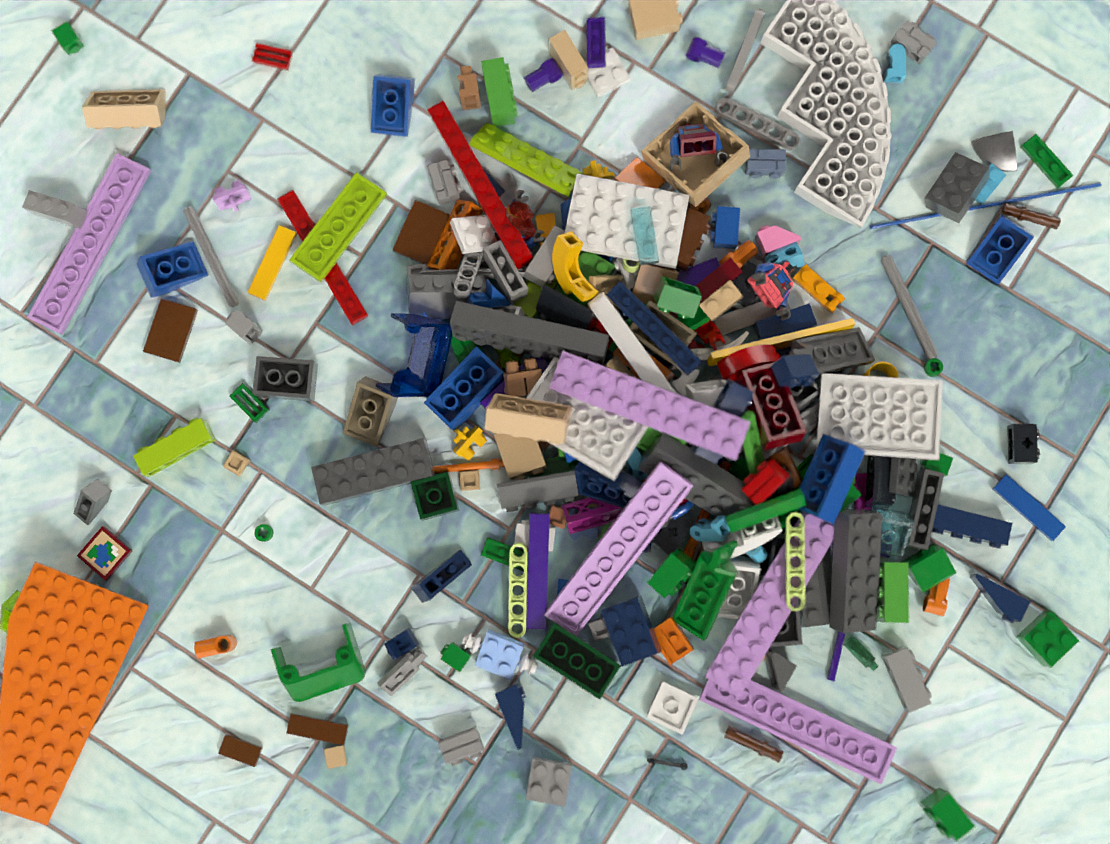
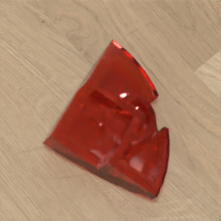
(519, 216)

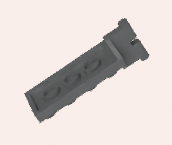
(835, 350)
(903, 476)

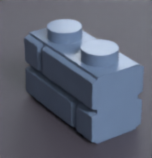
(766, 162)

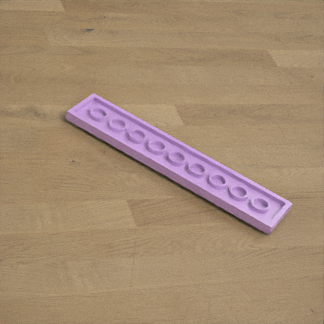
(89, 244)
(650, 405)
(618, 548)
(767, 610)
(805, 728)

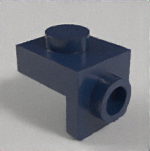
(401, 644)

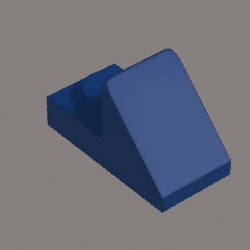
(491, 298)

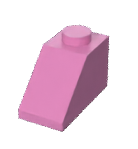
(774, 238)

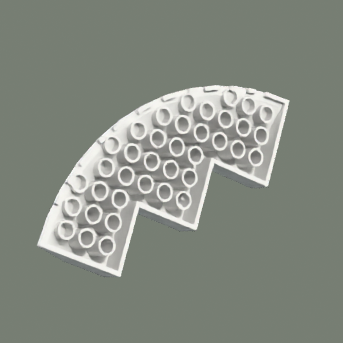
(843, 105)

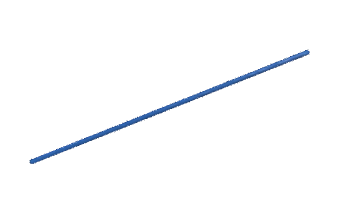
(989, 205)

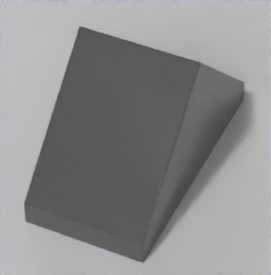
(779, 669)

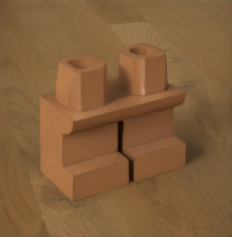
(469, 89)
(521, 381)

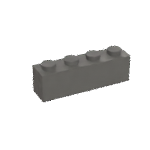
(924, 507)

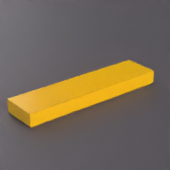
(272, 263)

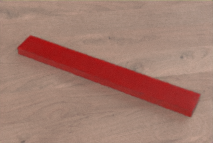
(335, 278)

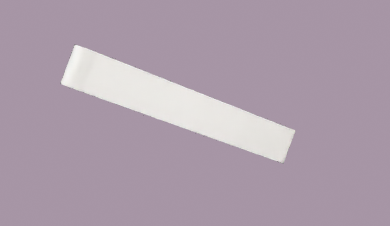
(628, 342)

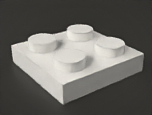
(609, 77)
(473, 233)
(672, 707)

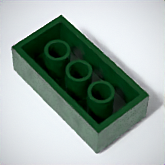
(577, 661)

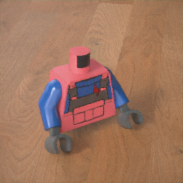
(773, 286)

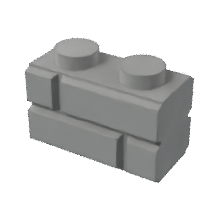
(915, 41)
(443, 182)
(243, 326)
(461, 745)

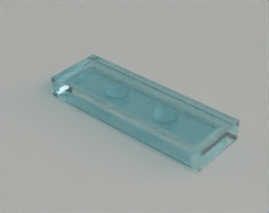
(644, 235)

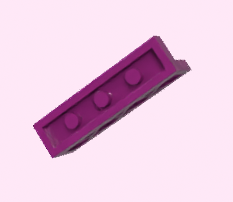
(588, 518)

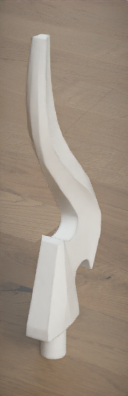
(702, 354)

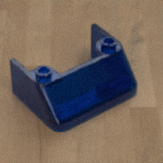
(426, 357)

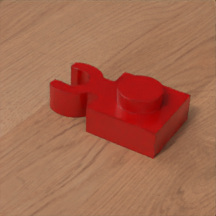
(710, 333)

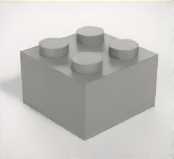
(549, 781)

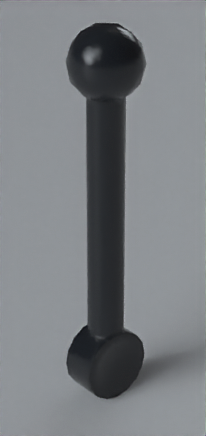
(683, 766)

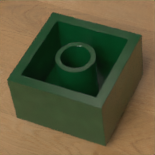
(434, 496)

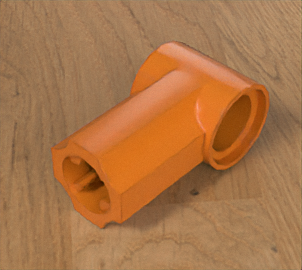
(741, 254)
(935, 601)
(214, 646)

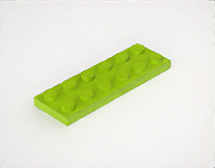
(525, 158)
(338, 227)

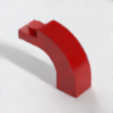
(747, 358)

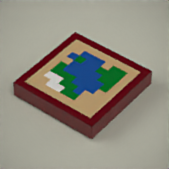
(104, 553)

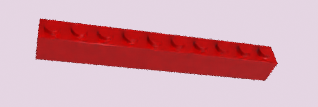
(479, 184)

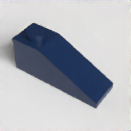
(441, 576)
(1004, 601)
(512, 706)

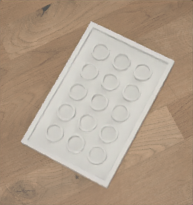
(604, 223)
(882, 414)
(594, 434)

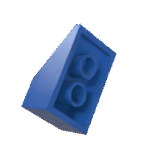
(392, 104)
(1000, 249)
(171, 269)

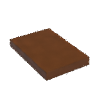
(420, 232)
(170, 330)

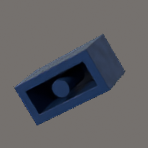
(795, 370)

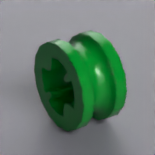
(927, 367)
(265, 527)

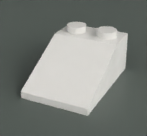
(742, 587)

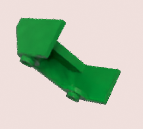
(348, 671)

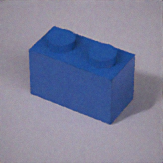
(726, 227)

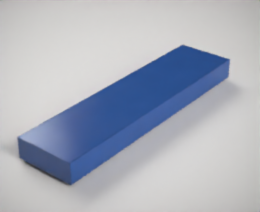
(1029, 507)

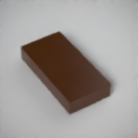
(240, 750)

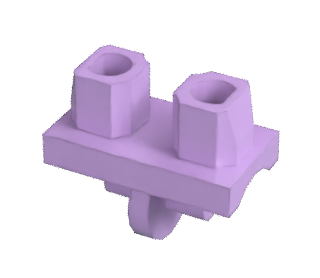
(232, 197)

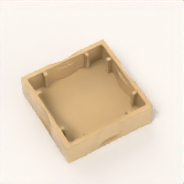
(698, 173)

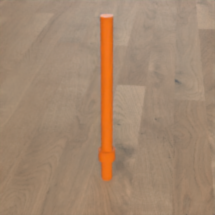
(495, 464)

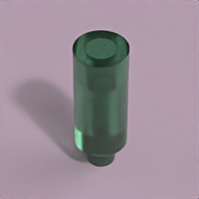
(860, 653)

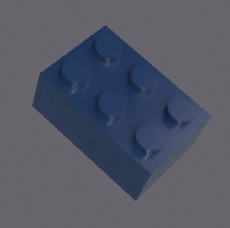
(631, 631)

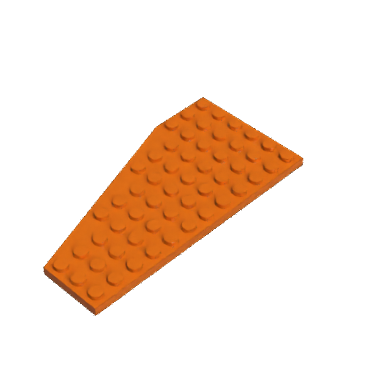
(56, 674)

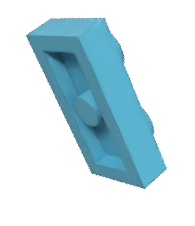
(995, 179)

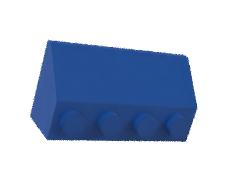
(465, 389)
(830, 477)

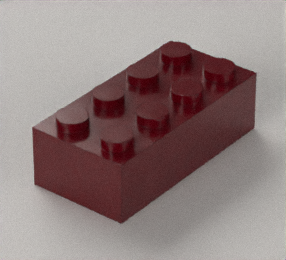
(773, 408)

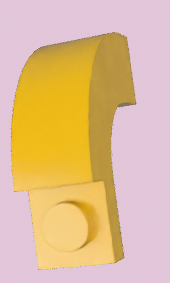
(567, 269)

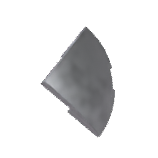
(997, 150)

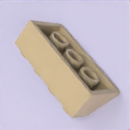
(125, 109)
(528, 418)

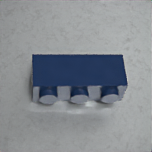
(800, 319)

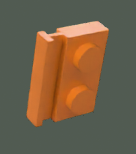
(672, 640)

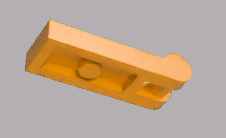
(818, 288)

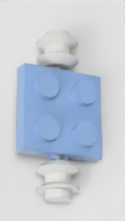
(499, 654)

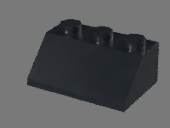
(562, 310)
(878, 482)

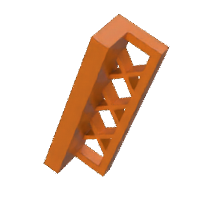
(451, 253)

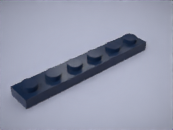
(654, 328)

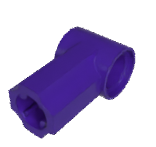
(701, 51)
(547, 73)

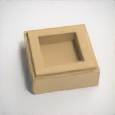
(236, 463)
(469, 480)
(335, 756)

